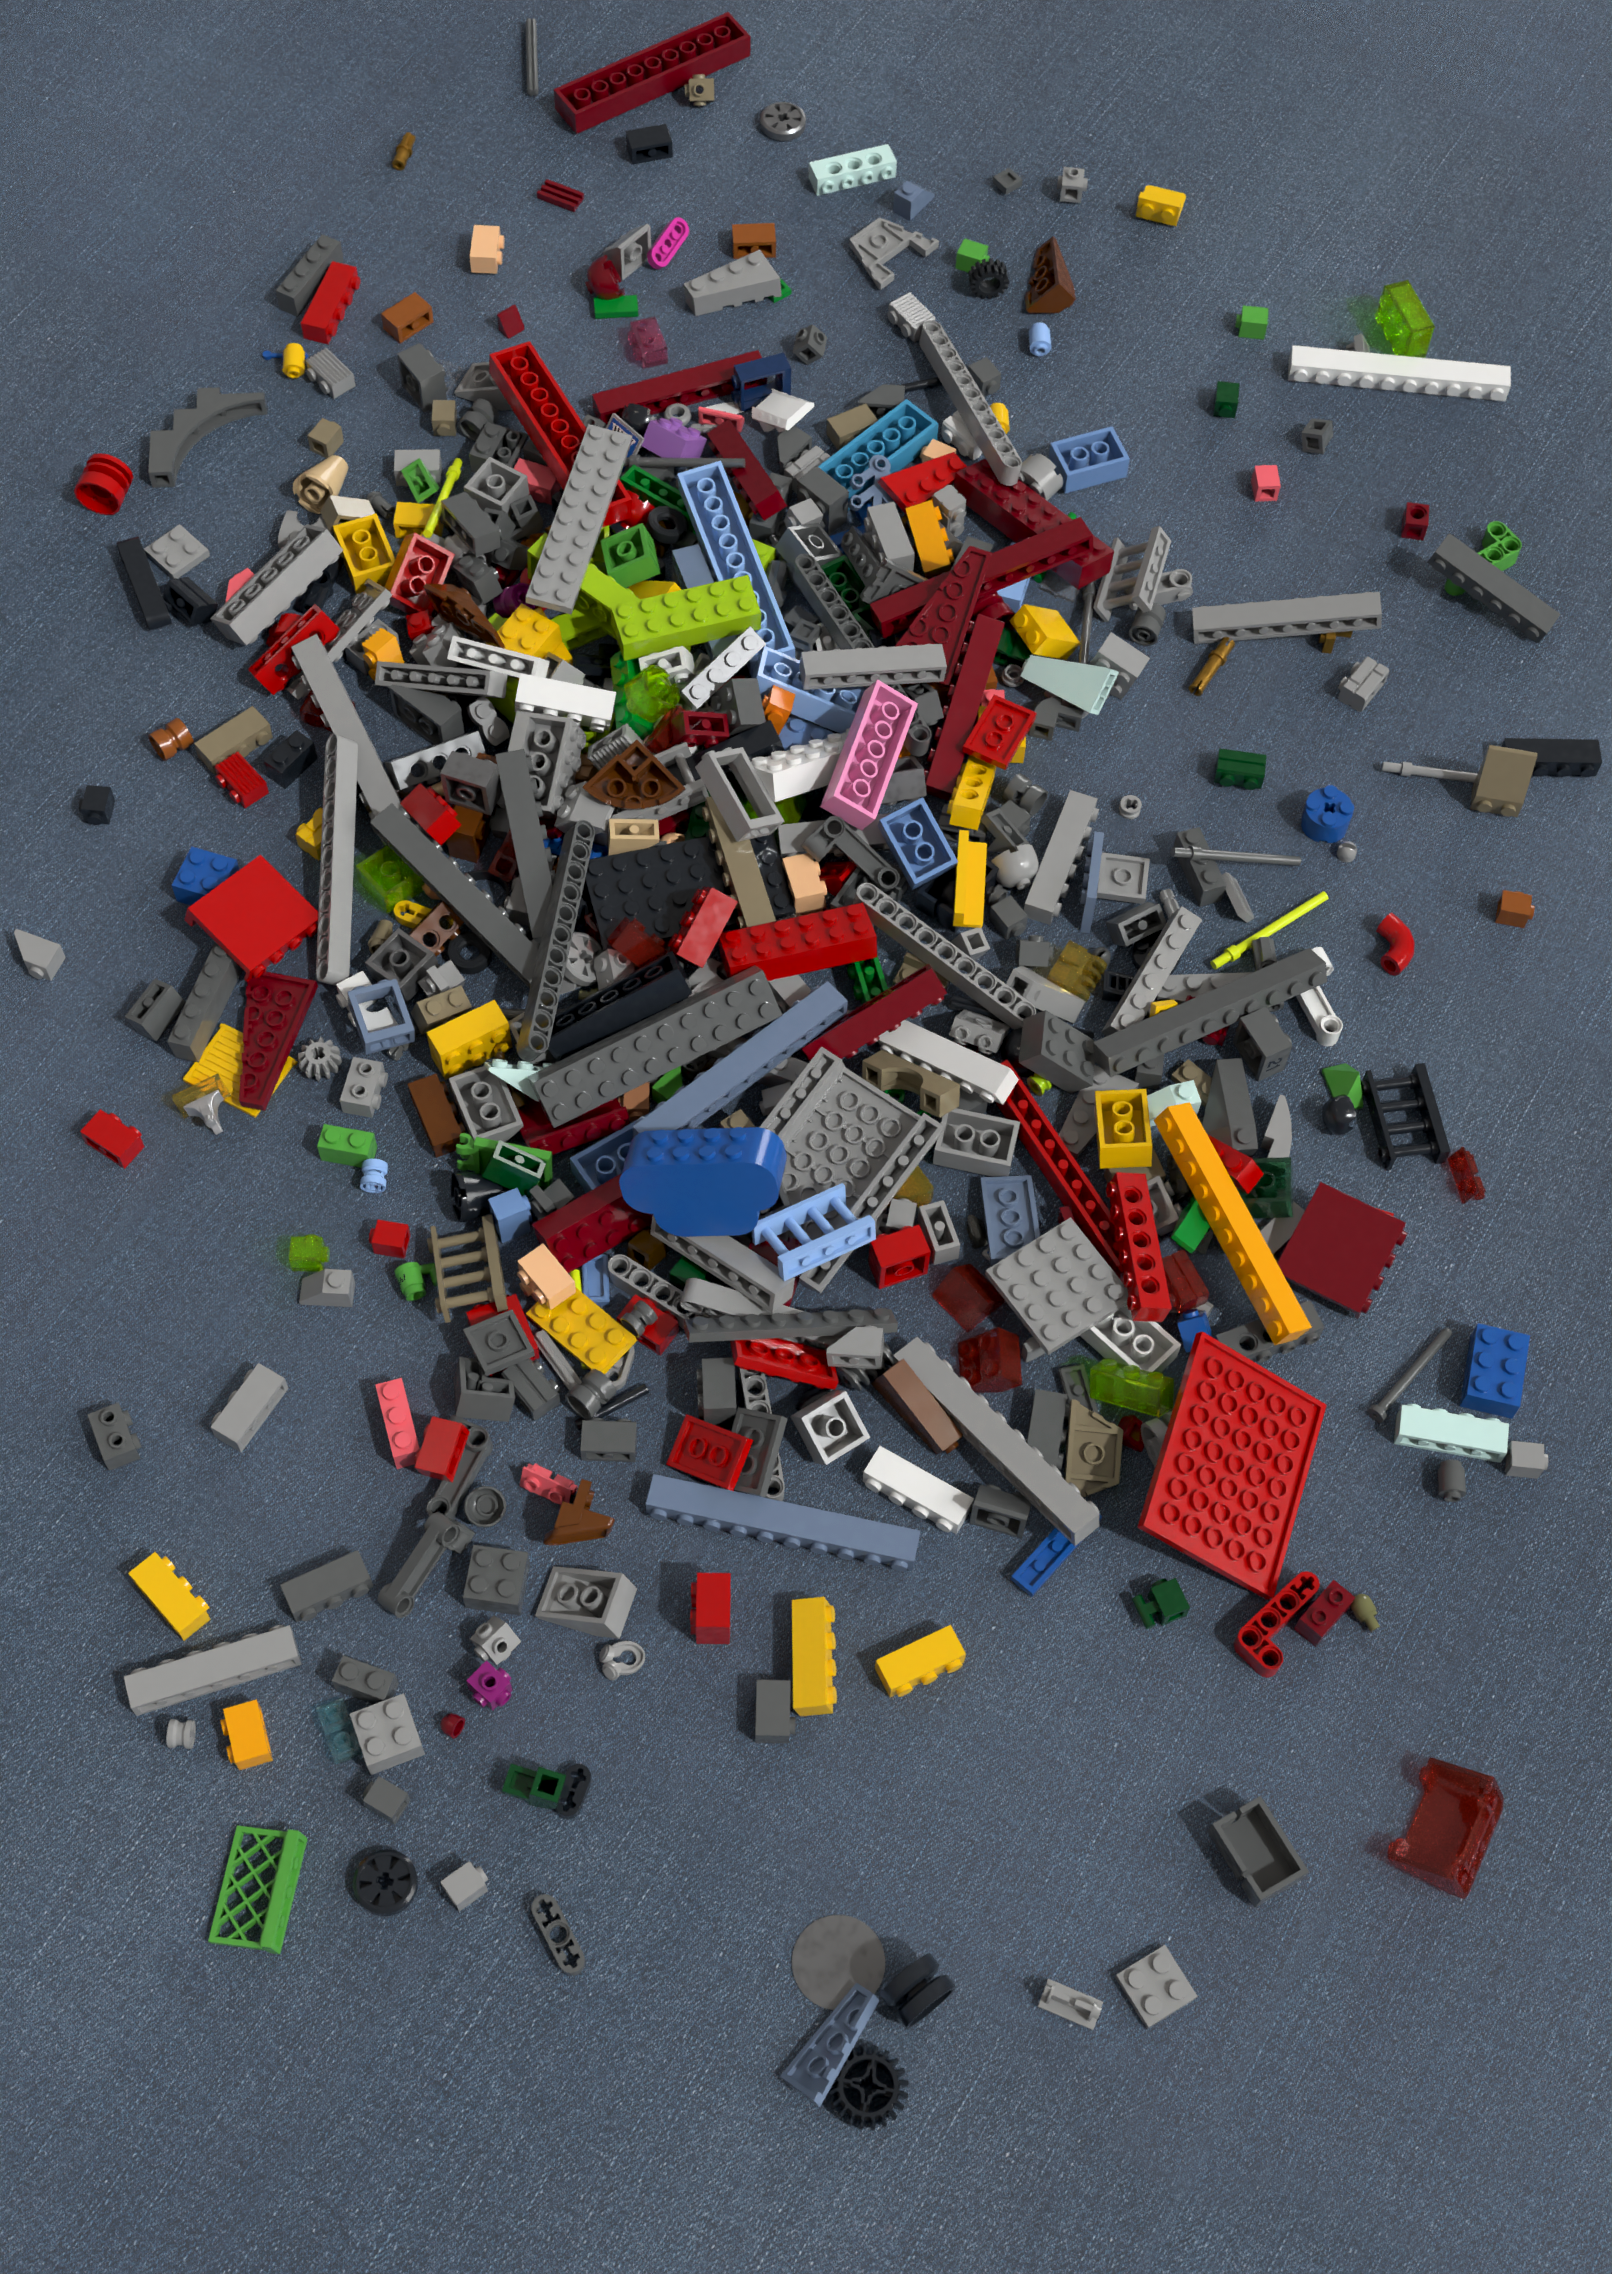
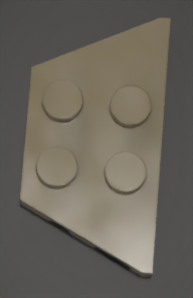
(1092, 1450)

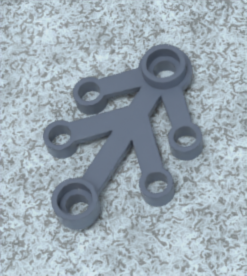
(875, 490)

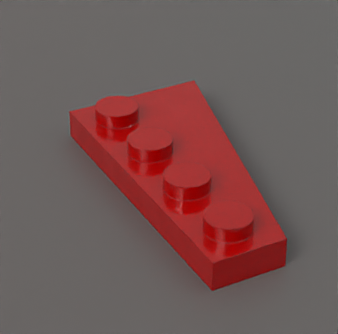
(921, 481)

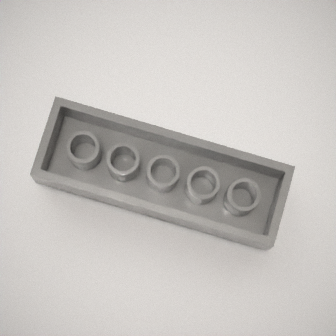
(277, 584)

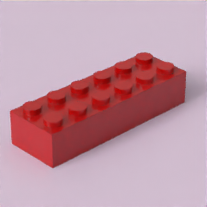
(801, 943)

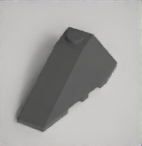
(1229, 1108)

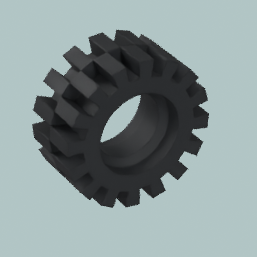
(988, 287)

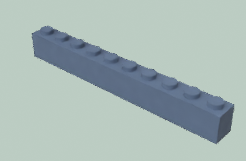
(747, 1062)
(782, 1522)

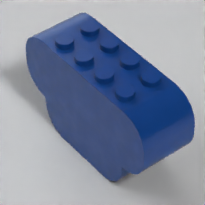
(704, 1178)

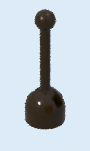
(518, 1097)

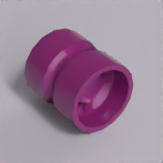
(510, 599)

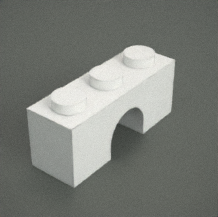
(373, 1020)

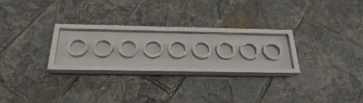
(579, 519)

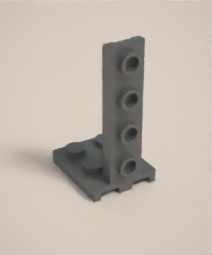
(879, 578)

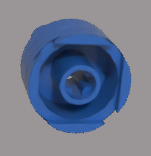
(1327, 814)

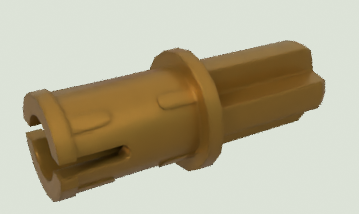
(403, 151)

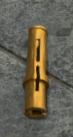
(1216, 659)

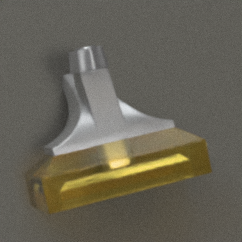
(203, 1101)

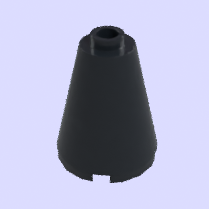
(472, 1195)

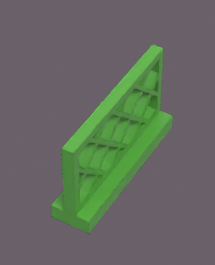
(281, 1895)

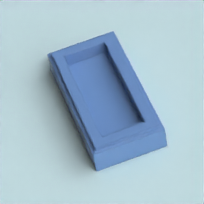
(596, 1280)

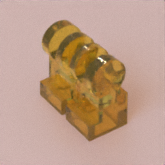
(1077, 970)

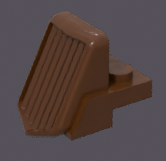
(576, 1522)

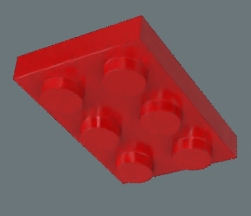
(999, 732)
(709, 1452)

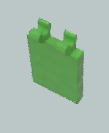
(480, 1150)

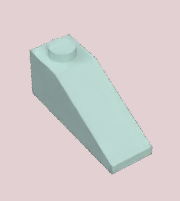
(1171, 1096)

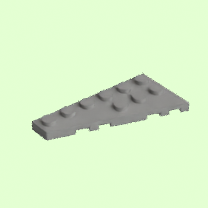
(350, 624)

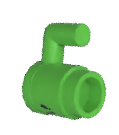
(411, 1279)

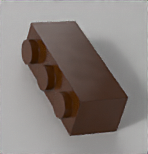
(436, 1114)

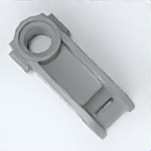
(1172, 587)

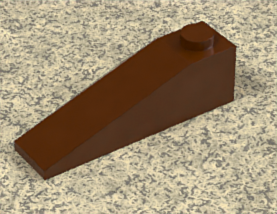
(1051, 283)
(456, 606)

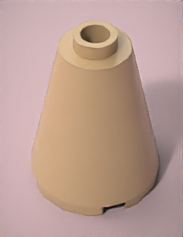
(319, 482)

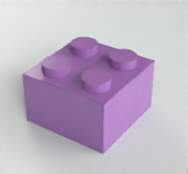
(672, 439)

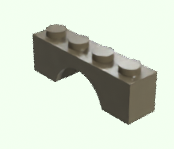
(889, 1072)

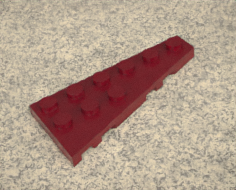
(950, 609)

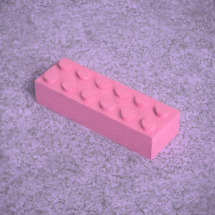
(869, 755)

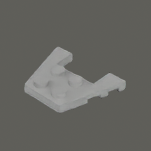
(882, 242)

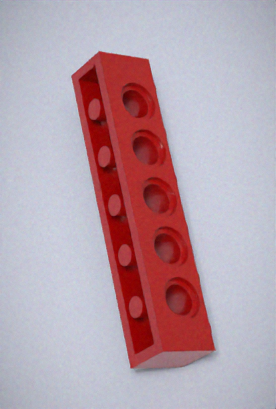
(1138, 1247)

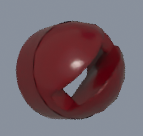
(452, 1725)

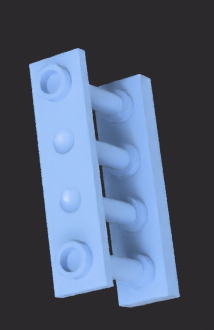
(822, 1249)

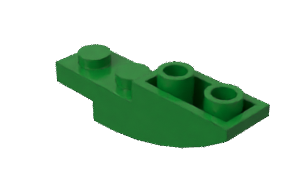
(1190, 1226)

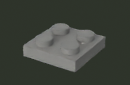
(177, 552)
(1123, 878)
(1156, 1986)

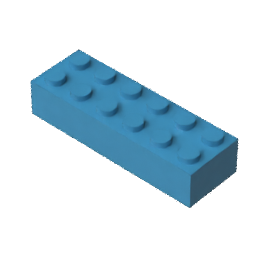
(896, 436)

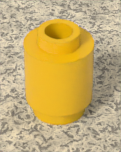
(293, 360)
(1002, 415)

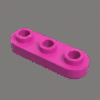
(661, 254)

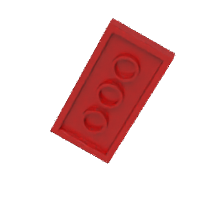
(785, 1360)

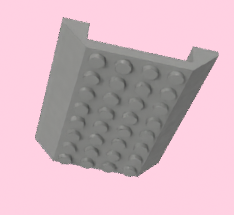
(847, 1134)

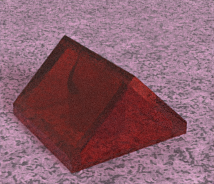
(967, 1296)

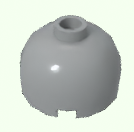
(1016, 868)

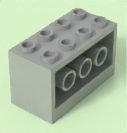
(555, 756)

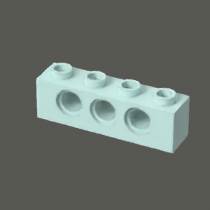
(852, 169)

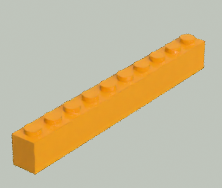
(1232, 1224)

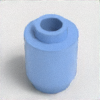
(1039, 339)

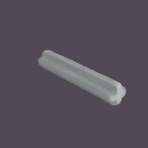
(556, 1359)

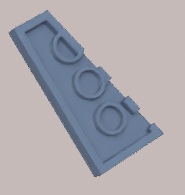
(1090, 880)
(828, 2049)

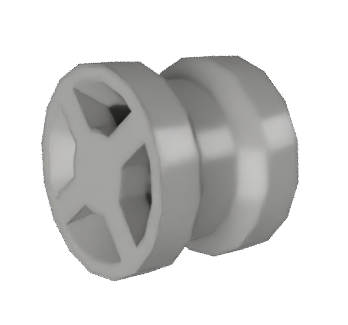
(181, 1734)

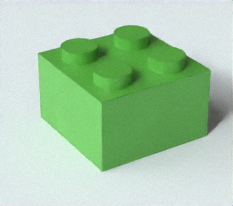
(630, 556)

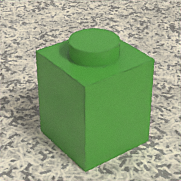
(969, 254)
(1252, 322)

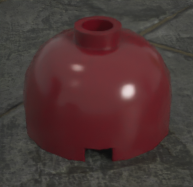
(604, 279)

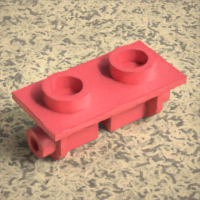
(537, 1480)

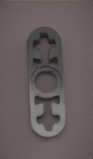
(574, 1950)

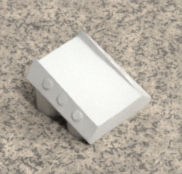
(780, 411)

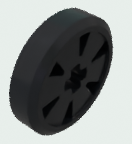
(370, 1892)

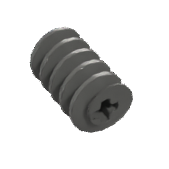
(853, 1376)

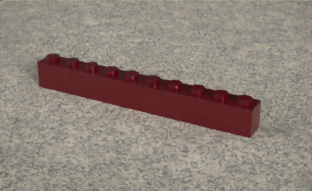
(1004, 569)

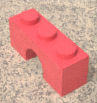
(398, 1422)

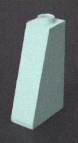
(1072, 681)

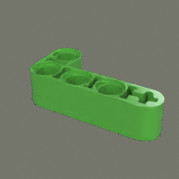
(1500, 550)

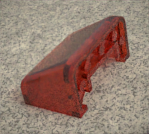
(1449, 1827)

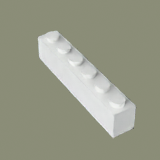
(951, 1061)

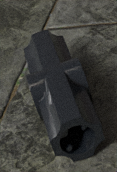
(322, 588)

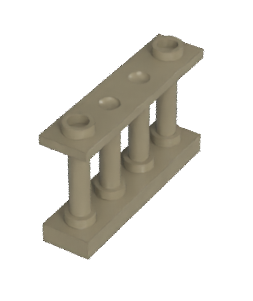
(492, 1273)

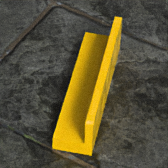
(969, 882)

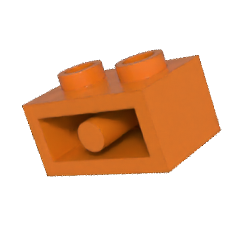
(778, 707)

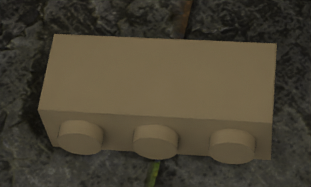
(239, 735)

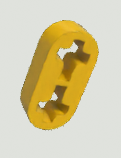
(417, 913)

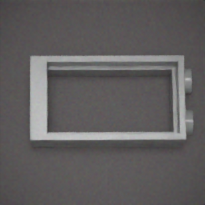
(726, 799)

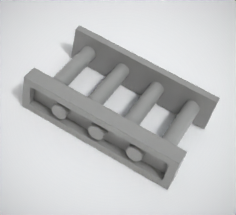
(1145, 583)
(693, 795)

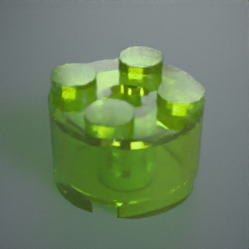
(651, 693)

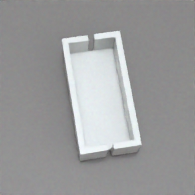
(552, 697)

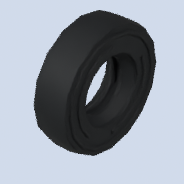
(663, 535)
(469, 966)

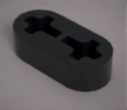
(579, 1793)

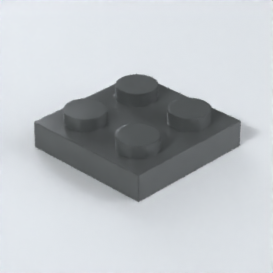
(498, 1342)

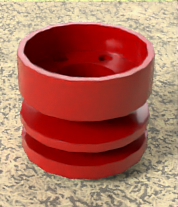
(103, 484)

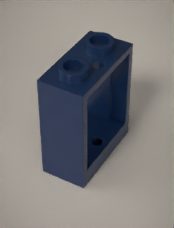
(757, 369)

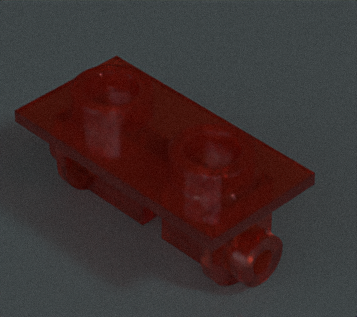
(1463, 1171)

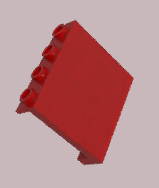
(255, 917)

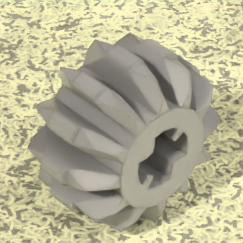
(319, 1059)

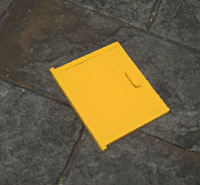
(224, 1057)

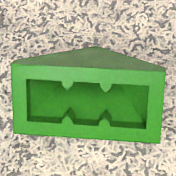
(1344, 1080)

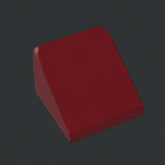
(510, 322)
(1132, 1432)

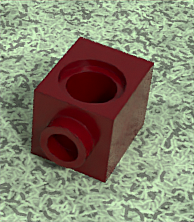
(1415, 521)

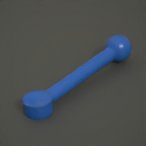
(267, 355)

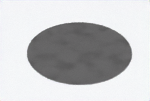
(836, 1956)

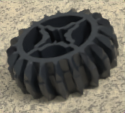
(881, 2089)

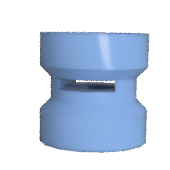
(374, 1173)

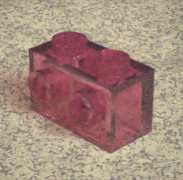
(648, 342)

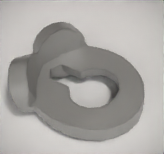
(612, 1669)

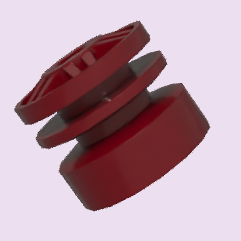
(994, 607)

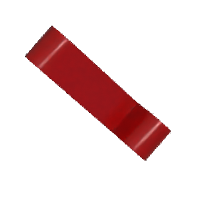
(1279, 1617)

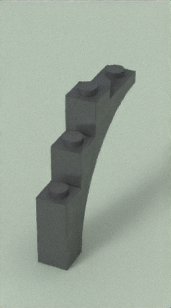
(190, 425)

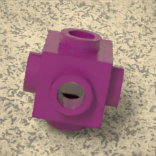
(490, 1686)

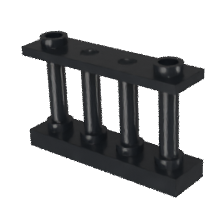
(1423, 1102)

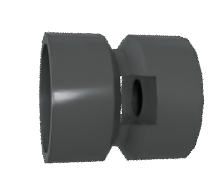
(476, 418)
(1147, 625)
(1025, 794)
(590, 1394)

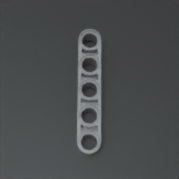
(655, 1286)

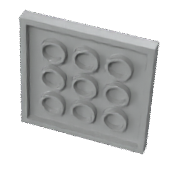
(1058, 1286)

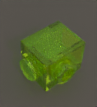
(308, 1253)

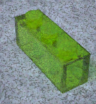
(1131, 1387)

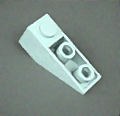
(516, 1075)

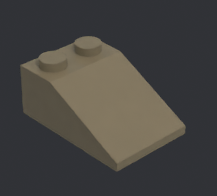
(1502, 781)

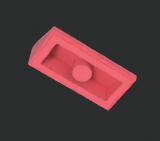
(716, 417)

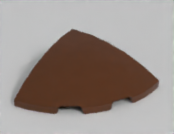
(634, 781)

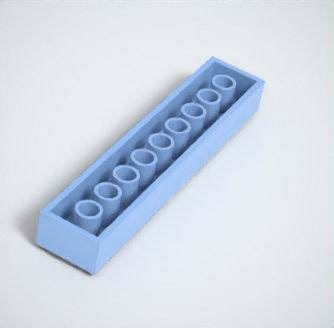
(730, 546)

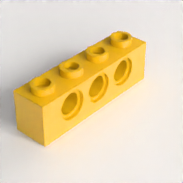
(971, 793)

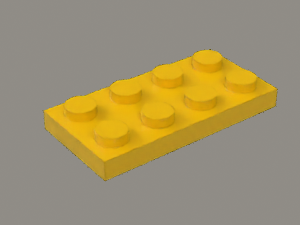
(584, 1331)

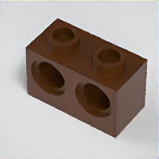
(430, 926)

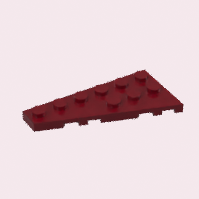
(271, 1024)

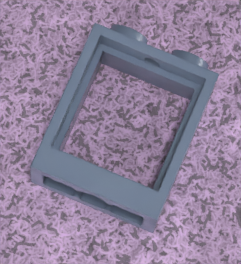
(386, 1037)

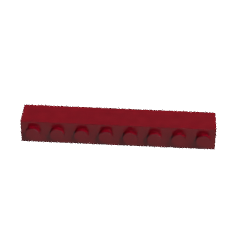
(680, 387)
(963, 705)

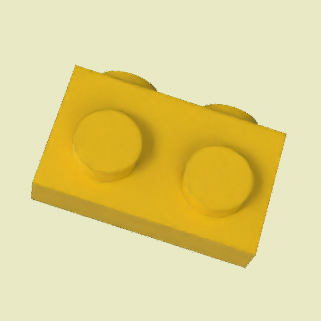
(1160, 205)

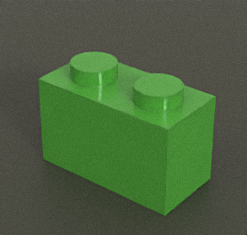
(346, 1145)

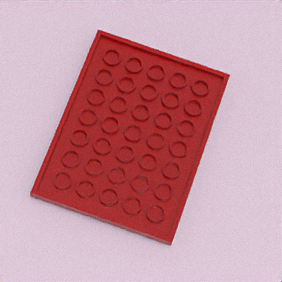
(1233, 1466)

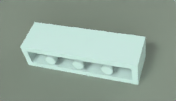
(1451, 1433)

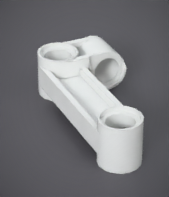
(1319, 1010)

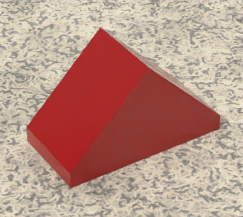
(836, 875)

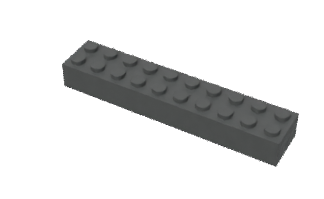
(654, 1046)

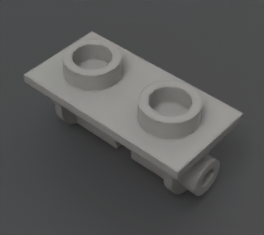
(1070, 2004)

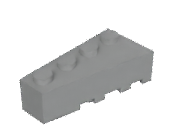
(732, 284)

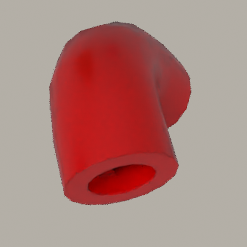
(1400, 942)

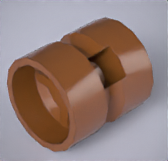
(172, 738)

